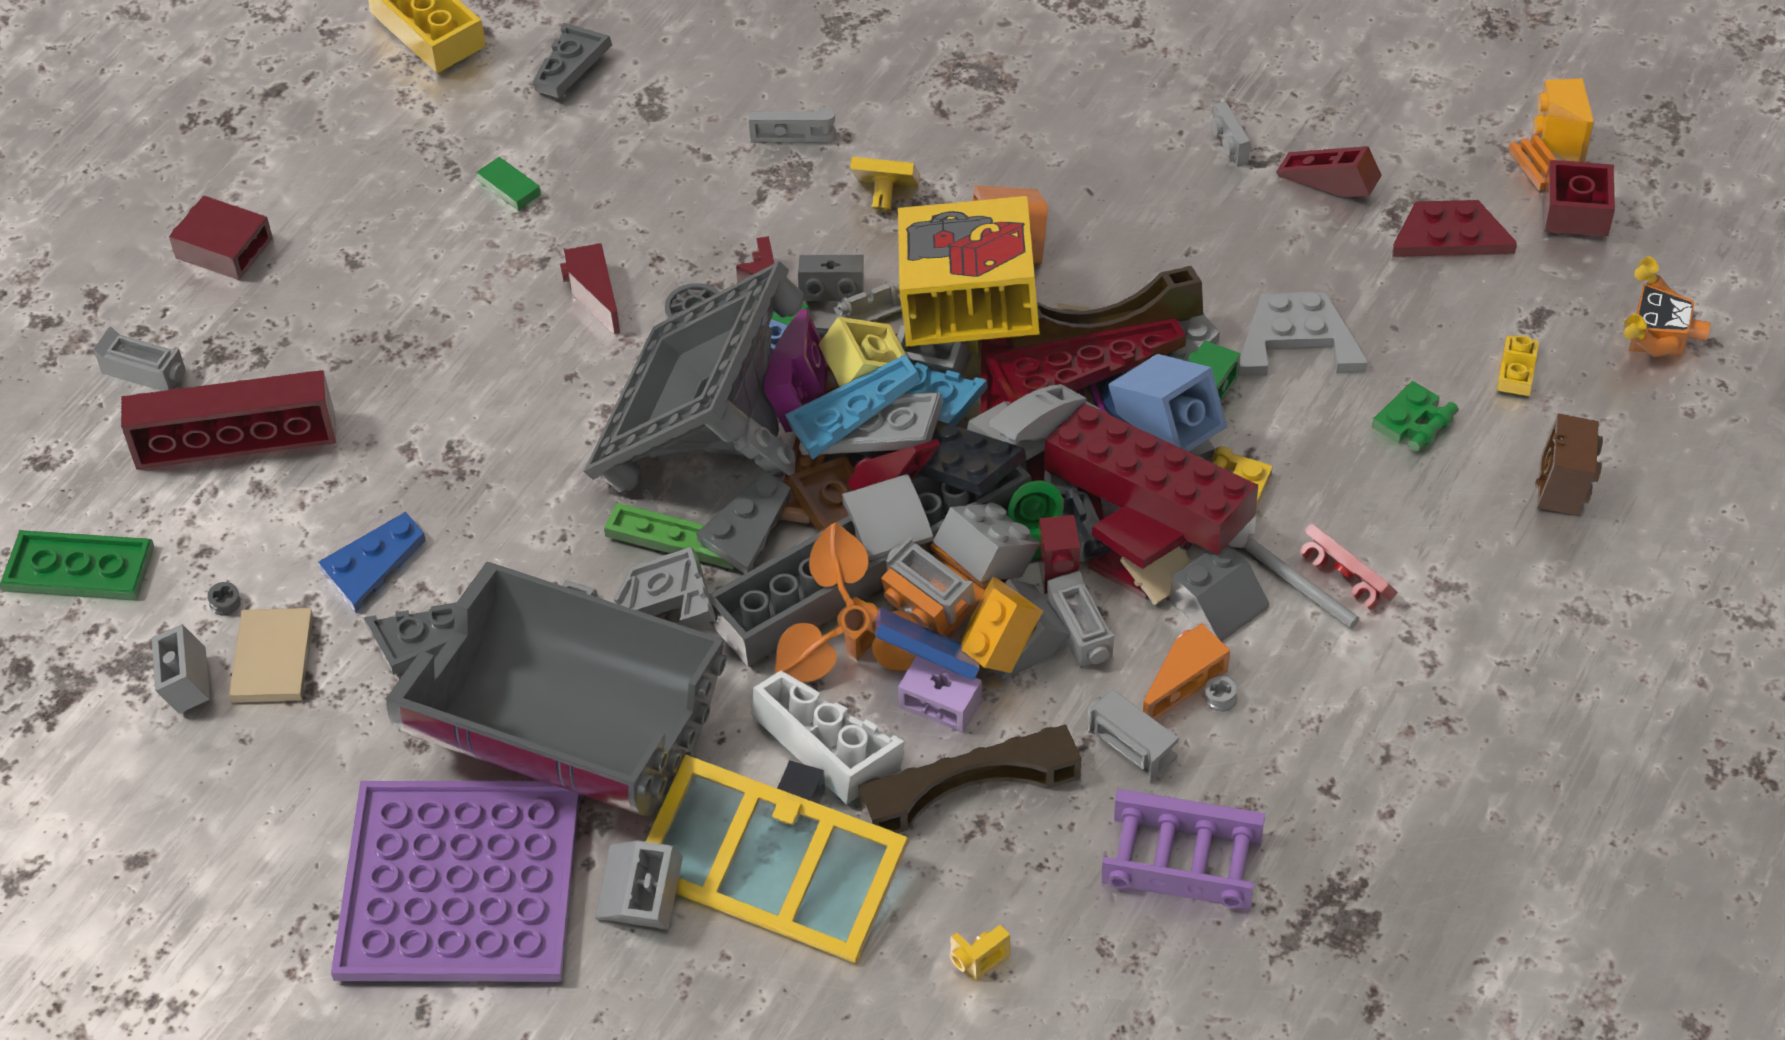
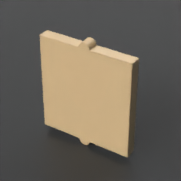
(1157, 577)

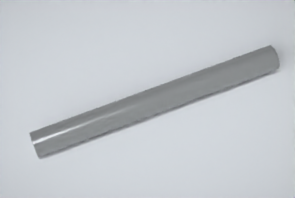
(1301, 583)

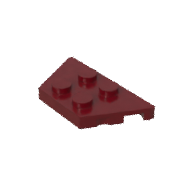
(1452, 229)

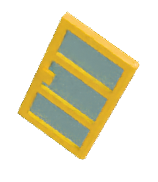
(777, 858)

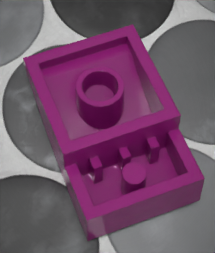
(796, 368)

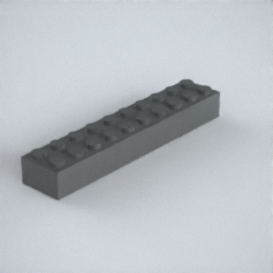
(782, 592)

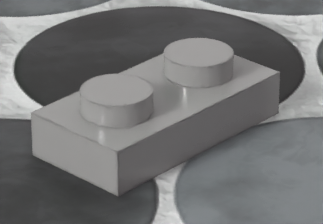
(1231, 133)

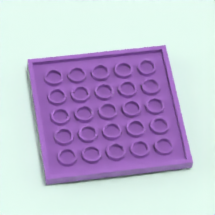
(457, 882)

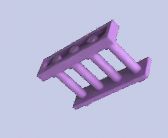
(1188, 817)

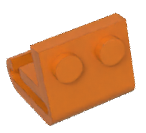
(1037, 212)
(924, 609)

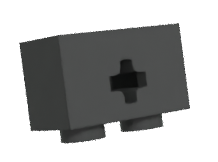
(830, 276)

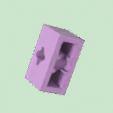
(939, 694)

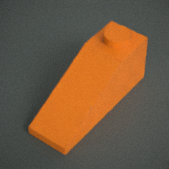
(1186, 670)

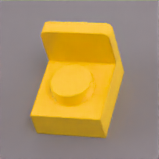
(984, 954)

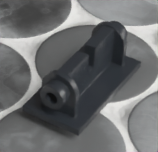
(1081, 507)

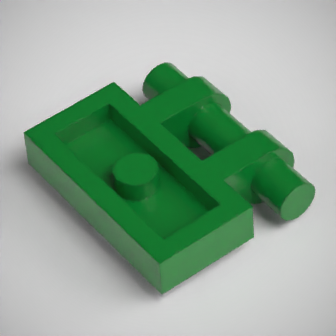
(1408, 410)

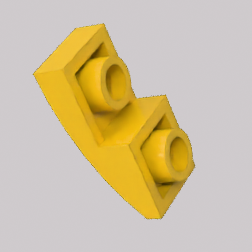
(1517, 365)

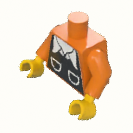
(1662, 316)

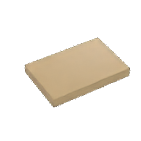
(271, 655)

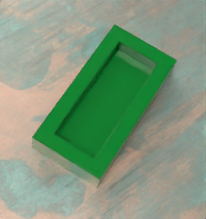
(508, 183)

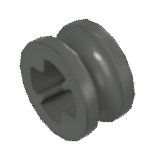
(217, 593)

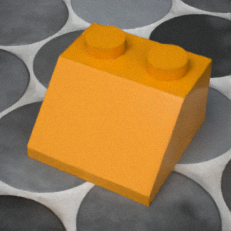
(1564, 118)
(999, 627)

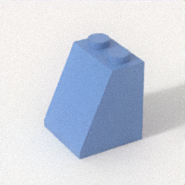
(1170, 401)

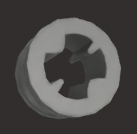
(1227, 700)

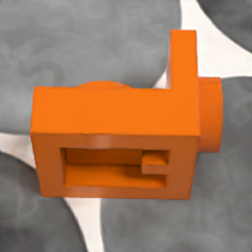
(858, 644)

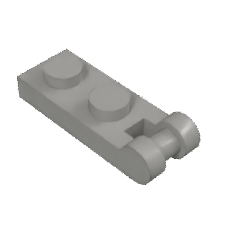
(792, 126)

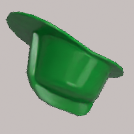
(1033, 502)

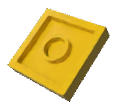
(884, 175)

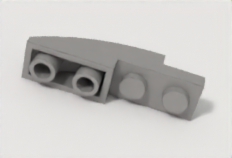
(1037, 413)

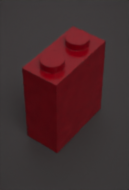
(221, 237)

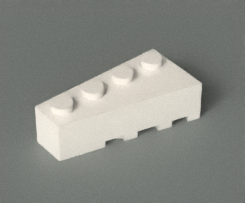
(825, 735)

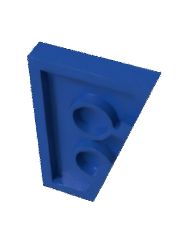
(368, 560)

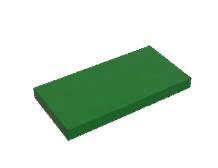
(77, 565)

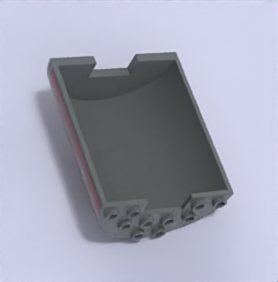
(563, 689)

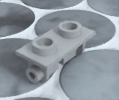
(872, 307)
(774, 455)

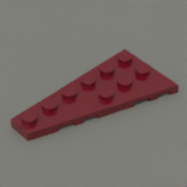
(1080, 359)

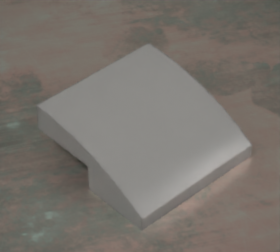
(887, 516)

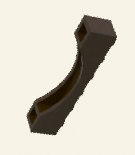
(1166, 297)
(1036, 759)

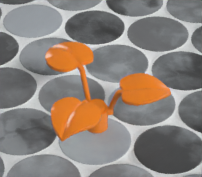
(802, 650)

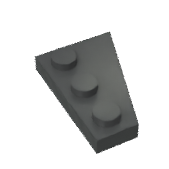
(570, 59)

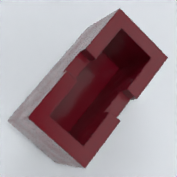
(1058, 548)

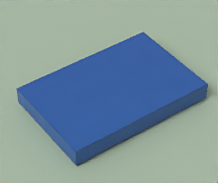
(924, 643)

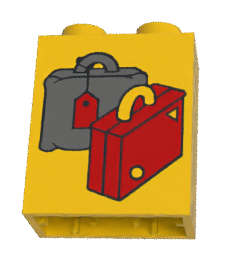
(966, 271)

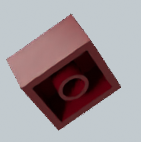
(1579, 198)

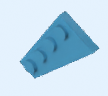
(957, 392)
(847, 407)

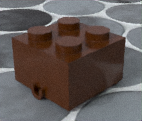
(1569, 465)

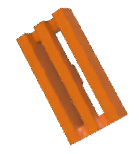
(1538, 153)

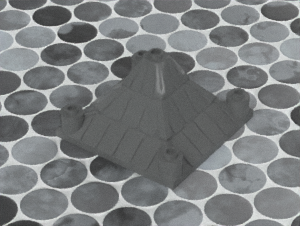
(698, 379)

